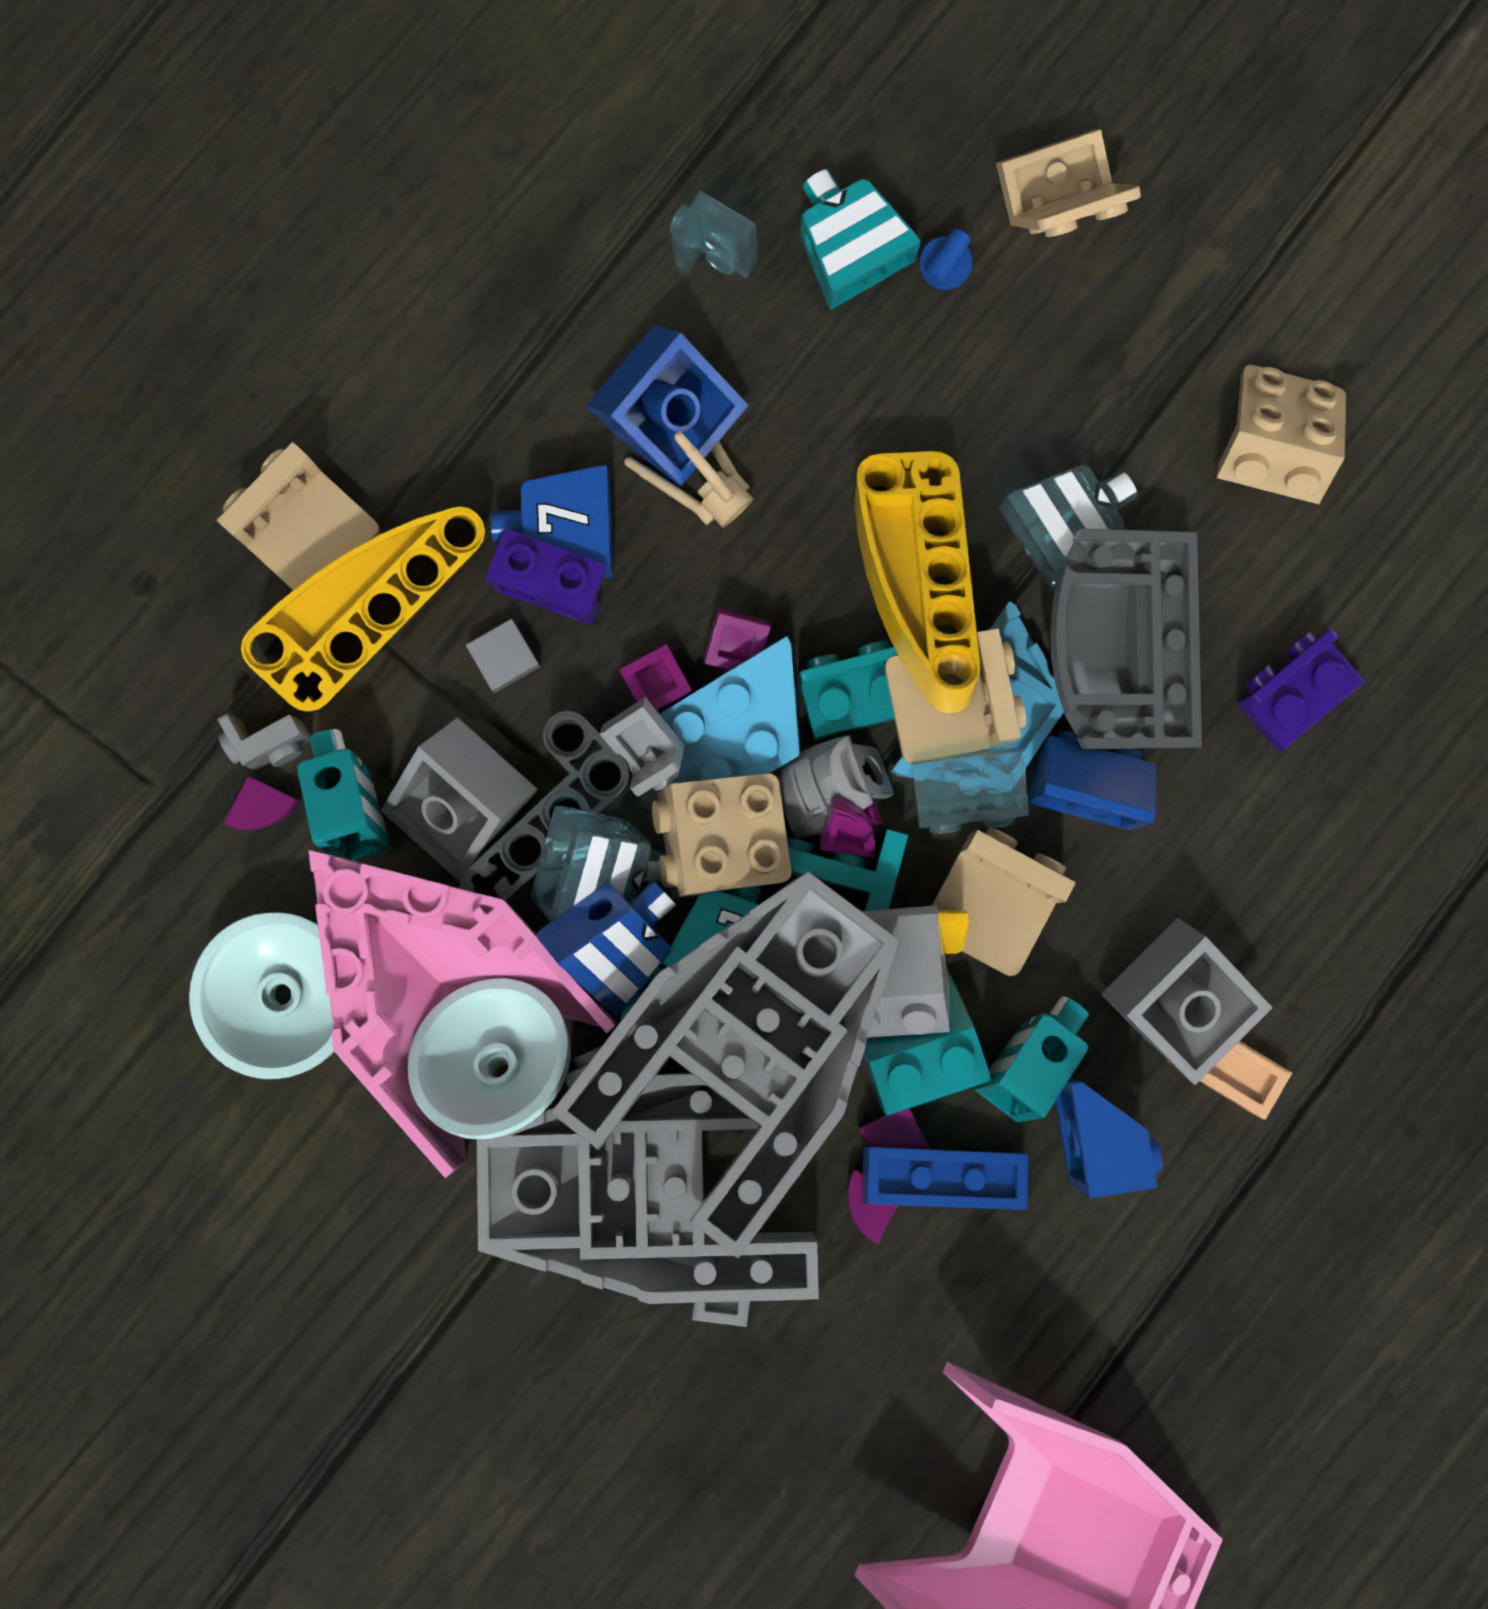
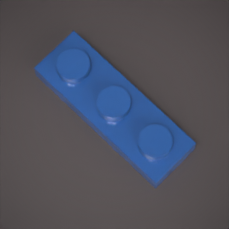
(945, 1178)

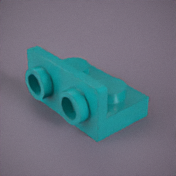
(847, 692)

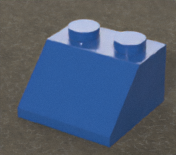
(667, 391)
(1094, 783)
(1103, 1145)

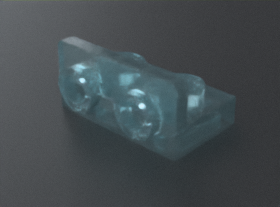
(718, 232)
(970, 789)

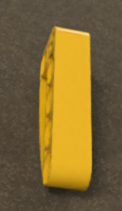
(905, 557)
(339, 602)

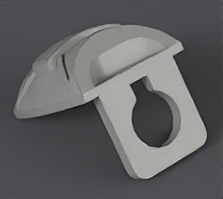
(825, 772)

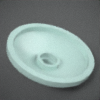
(237, 1004)
(472, 1037)

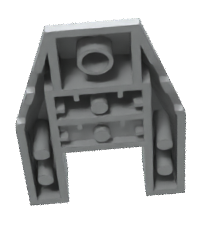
(767, 1021)
(626, 1208)

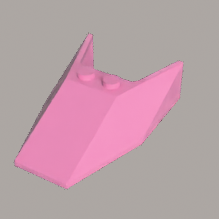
(1061, 1528)

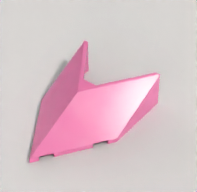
(397, 952)

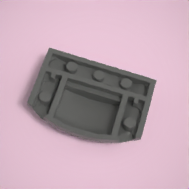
(1129, 639)

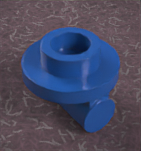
(946, 261)

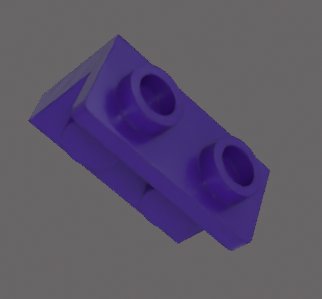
(546, 576)
(1300, 691)

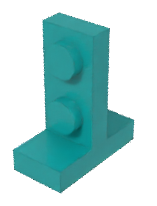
(849, 871)

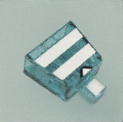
(1054, 510)
(591, 851)

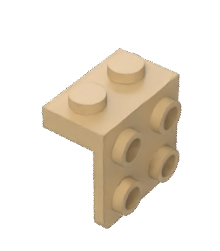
(1062, 184)
(1286, 434)
(296, 517)
(987, 723)
(722, 835)
(1005, 898)

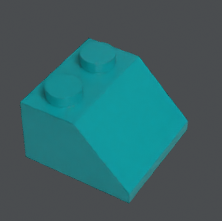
(927, 1066)

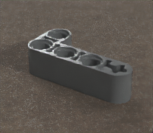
(576, 787)

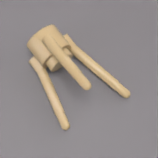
(723, 494)

